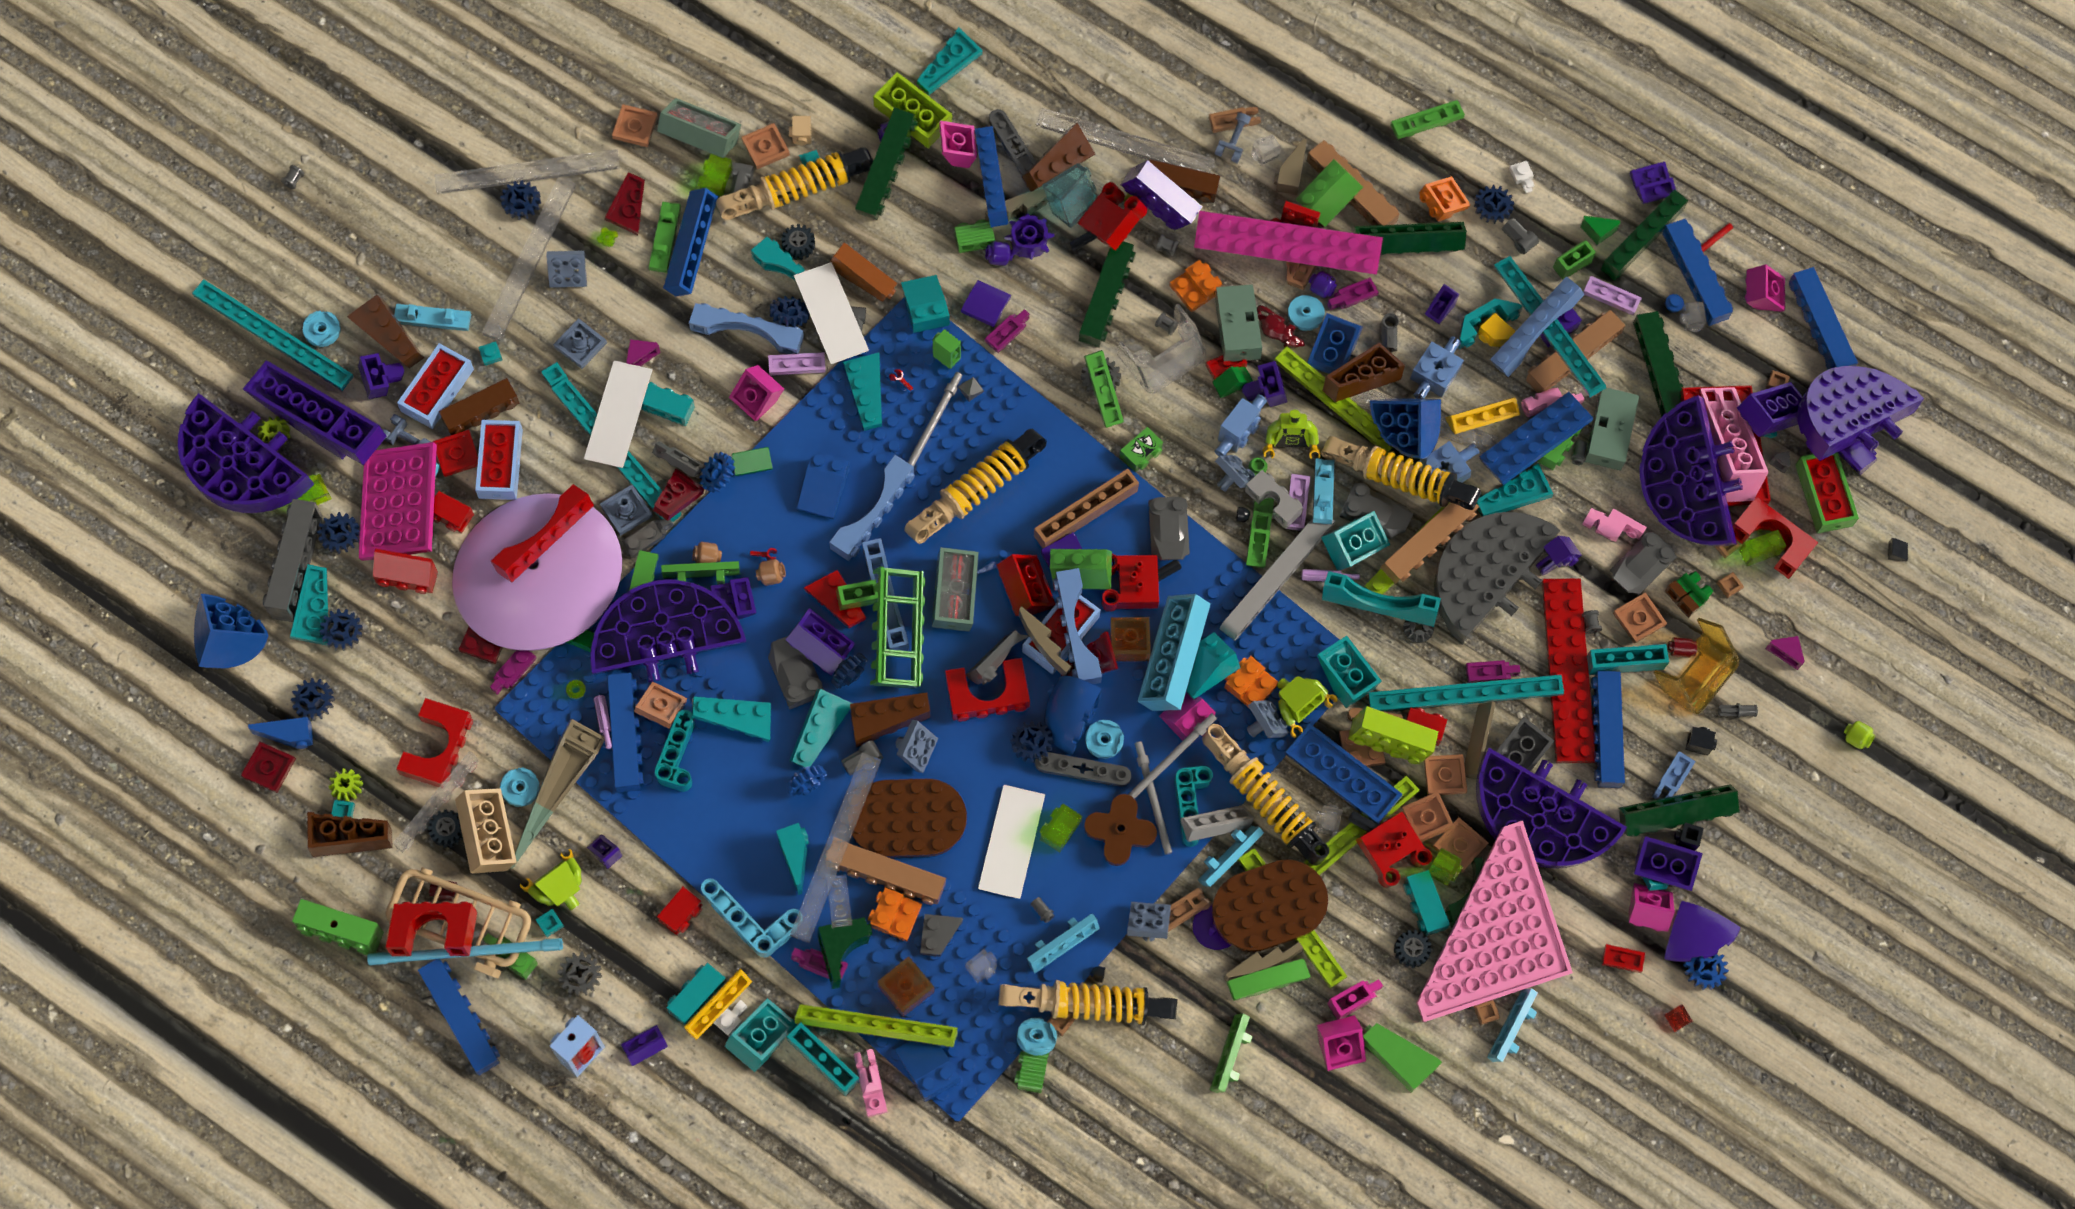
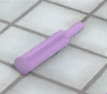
(1320, 575)
(603, 719)

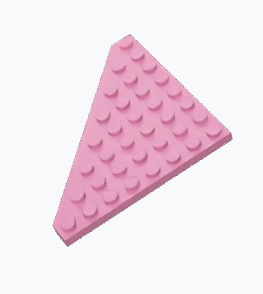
(1501, 936)

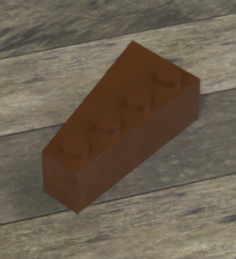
(1065, 153)
(382, 325)
(1364, 373)
(887, 716)
(346, 834)

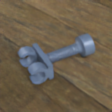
(1242, 119)
(401, 424)

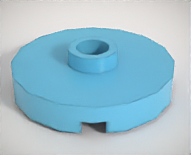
(1302, 320)
(317, 321)
(1108, 730)
(516, 778)
(1036, 1028)

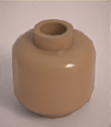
(706, 553)
(771, 572)

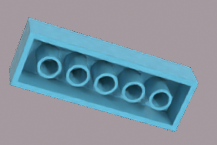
(1174, 652)

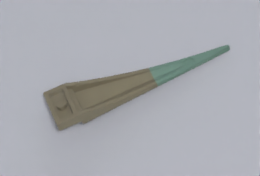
(570, 759)

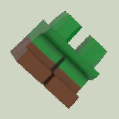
(1689, 593)

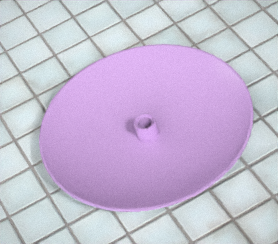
(546, 603)

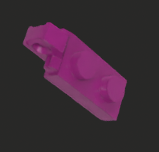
(1353, 294)
(1007, 331)
(512, 670)
(1490, 671)
(813, 961)

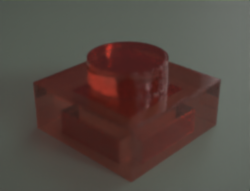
(1678, 1018)

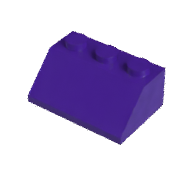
(1858, 457)
(820, 642)
(1667, 863)

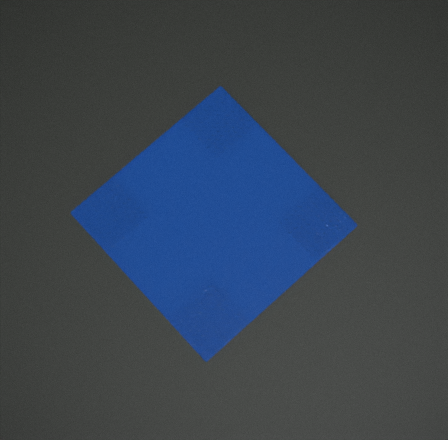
(738, 789)

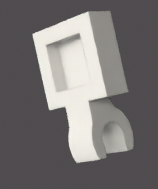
(1522, 174)
(729, 1020)

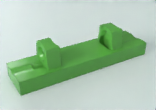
(1427, 119)
(664, 237)
(1103, 389)
(717, 569)
(1234, 1039)

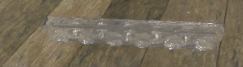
(442, 795)

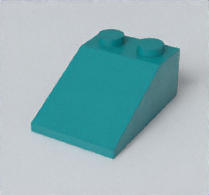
(925, 303)
(1355, 541)
(1211, 665)
(1348, 671)
(793, 846)
(760, 1035)

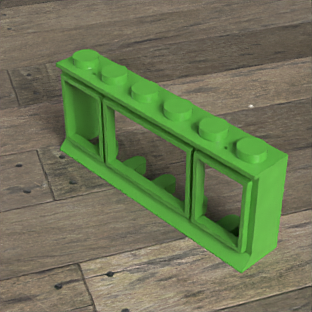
(881, 627)

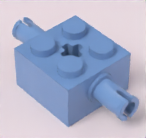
(1437, 369)
(1239, 425)
(1450, 458)

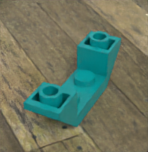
(1505, 309)

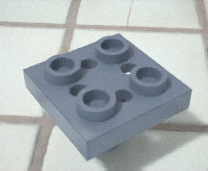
(565, 263)
(579, 333)
(1234, 472)
(622, 504)
(1267, 720)
(916, 746)
(1149, 920)

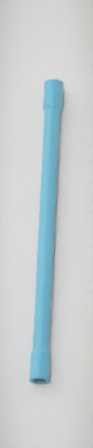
(544, 945)

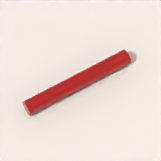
(1712, 240)

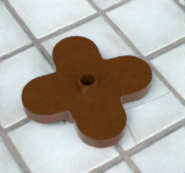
(1119, 844)

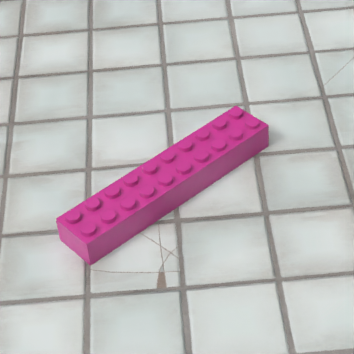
(1288, 242)

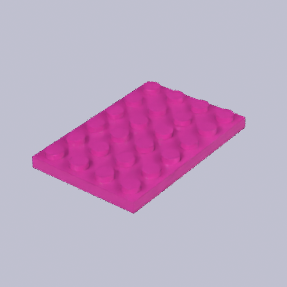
(398, 500)

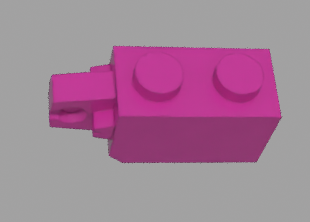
(1354, 998)

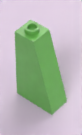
(1402, 1058)

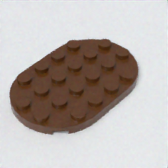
(911, 818)
(1270, 905)

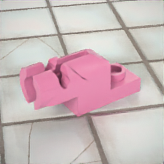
(1533, 406)
(1612, 526)
(870, 1085)

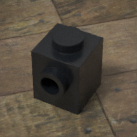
(1701, 740)
(1689, 836)

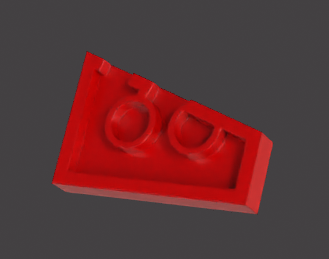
(825, 592)

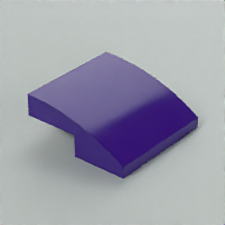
(1652, 182)
(985, 303)
(737, 596)

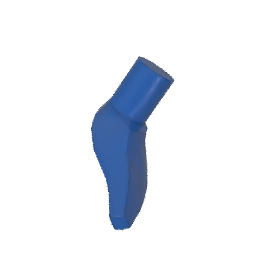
(992, 563)

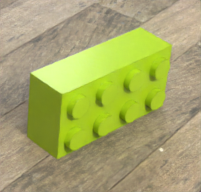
(904, 95)
(1393, 735)

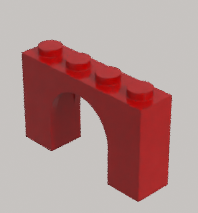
(1762, 516)
(965, 705)
(437, 769)
(409, 917)

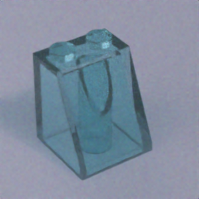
(1070, 194)

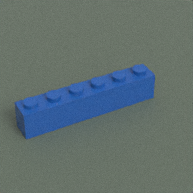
(991, 176)
(690, 242)
(1697, 271)
(1821, 319)
(1609, 729)
(624, 732)
(459, 1017)

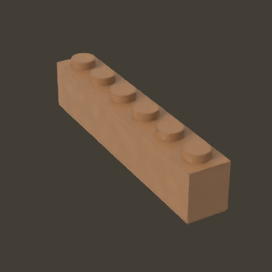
(1367, 201)
(1589, 341)
(1087, 508)
(1425, 541)
(892, 874)

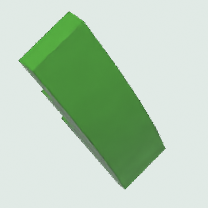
(1260, 533)
(644, 568)
(1268, 979)

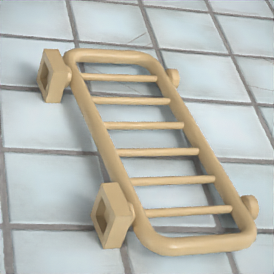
(512, 908)

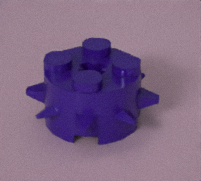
(1029, 236)

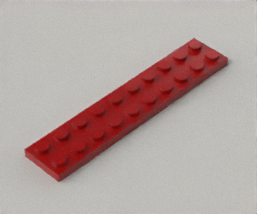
(1568, 658)

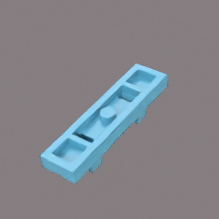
(433, 317)
(1323, 491)
(1220, 866)
(1077, 933)
(1520, 1011)

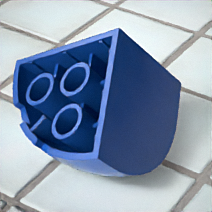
(1408, 424)
(226, 633)
(1070, 711)

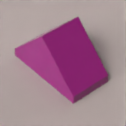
(641, 352)
(1787, 650)

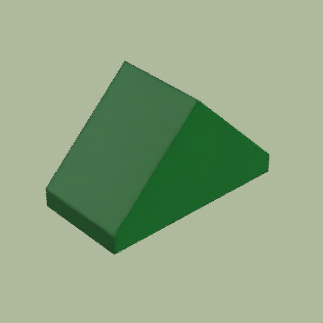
(1599, 228)
(1231, 380)

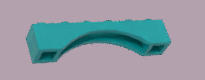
(772, 258)
(1344, 591)

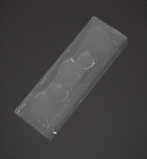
(840, 902)

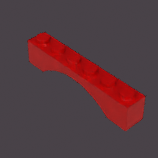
(516, 559)

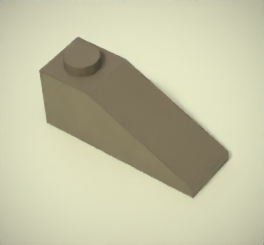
(1290, 171)

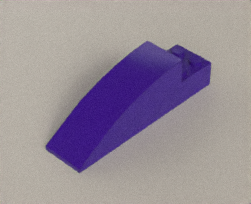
(315, 414)

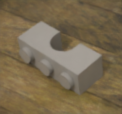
(1264, 487)

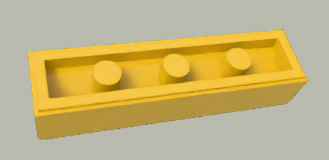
(1483, 415)
(717, 1004)

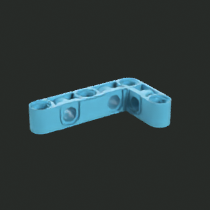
(747, 929)

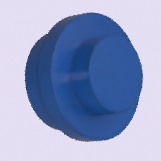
(1674, 303)

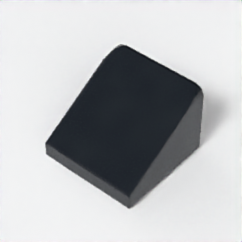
(1897, 550)

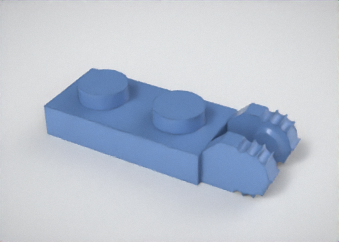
(1675, 775)

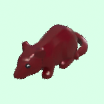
(1274, 328)

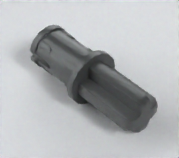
(1738, 710)

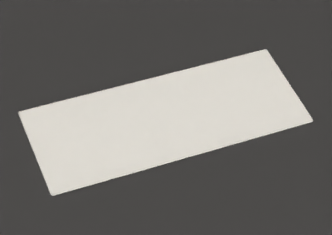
(831, 313)
(618, 414)
(1011, 841)

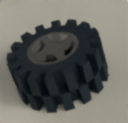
(798, 235)
(442, 823)
(1414, 942)

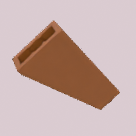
(862, 273)

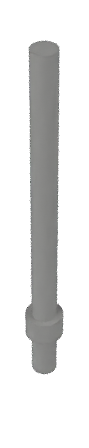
(950, 390)
(1200, 730)
(1143, 762)

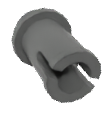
(1578, 457)
(1042, 910)

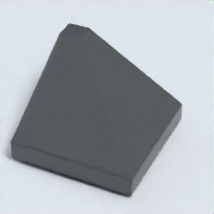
(971, 389)

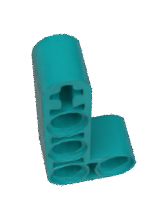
(677, 748)
(1188, 788)

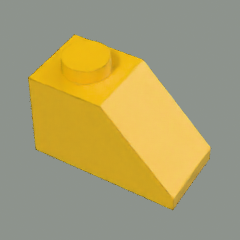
(1495, 331)

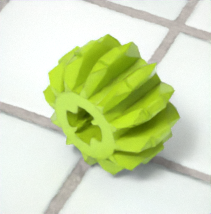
(267, 431)
(340, 791)

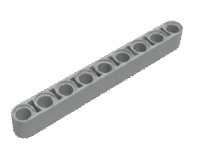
(1274, 579)

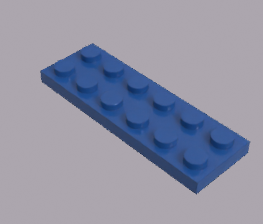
(1536, 438)
(1343, 774)

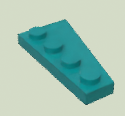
(953, 58)
(865, 385)
(1522, 491)
(311, 606)
(739, 715)
(820, 724)

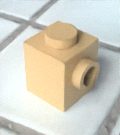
(800, 130)

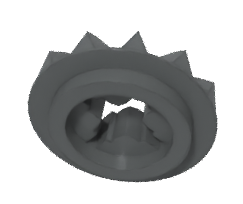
(1418, 636)

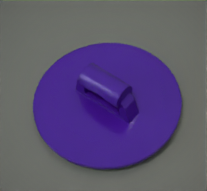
(1206, 932)

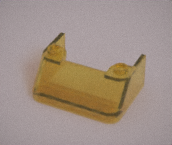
(1707, 672)

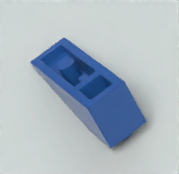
(289, 732)

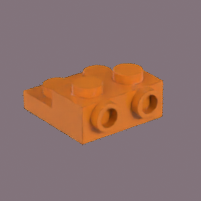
(1443, 198)
(1196, 285)
(1250, 682)
(894, 914)

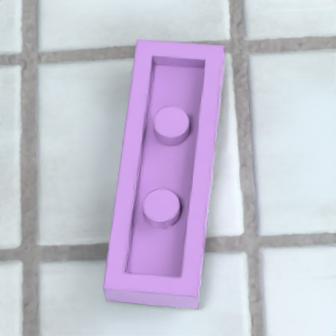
(1612, 295)
(796, 363)
(1299, 489)

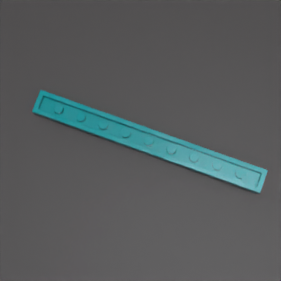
(1555, 331)
(273, 335)
(586, 417)
(1467, 693)

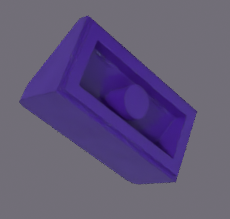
(1067, 542)
(644, 1045)

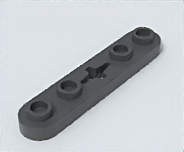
(1007, 134)
(1102, 772)

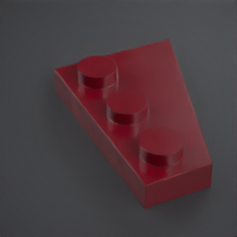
(627, 204)
(677, 495)
(1103, 651)

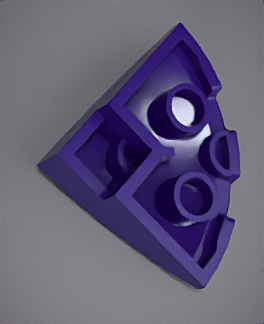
(1698, 933)

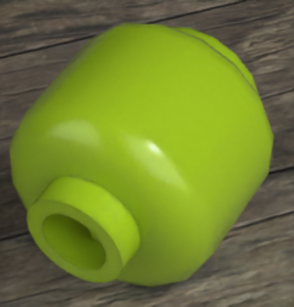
(1859, 735)

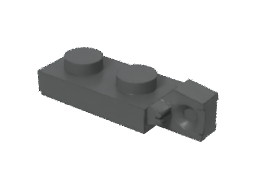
(678, 459)
(647, 536)

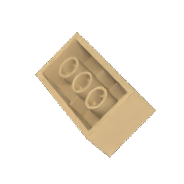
(485, 830)

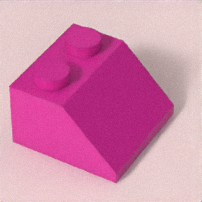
(958, 143)
(1765, 289)
(756, 392)
(1191, 713)
(1651, 908)
(1341, 1042)

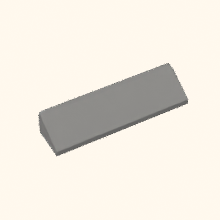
(1216, 823)

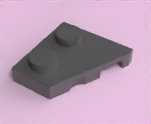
(938, 933)

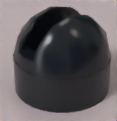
(1242, 515)
(1098, 973)

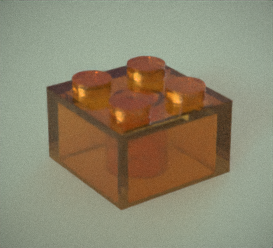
(1130, 638)
(906, 986)

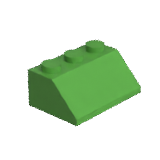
(1330, 192)
(1093, 564)

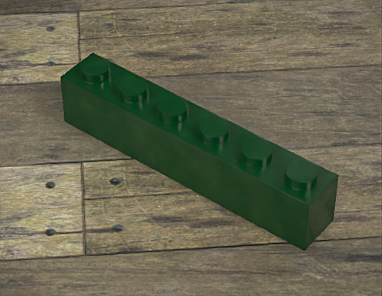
(886, 163)
(1644, 235)
(1418, 237)
(1106, 293)
(1658, 360)
(1679, 809)

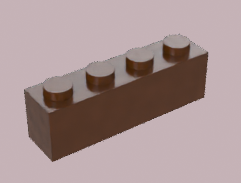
(1194, 182)
(479, 406)

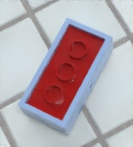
(435, 385)
(499, 459)
(1085, 617)
(577, 1045)

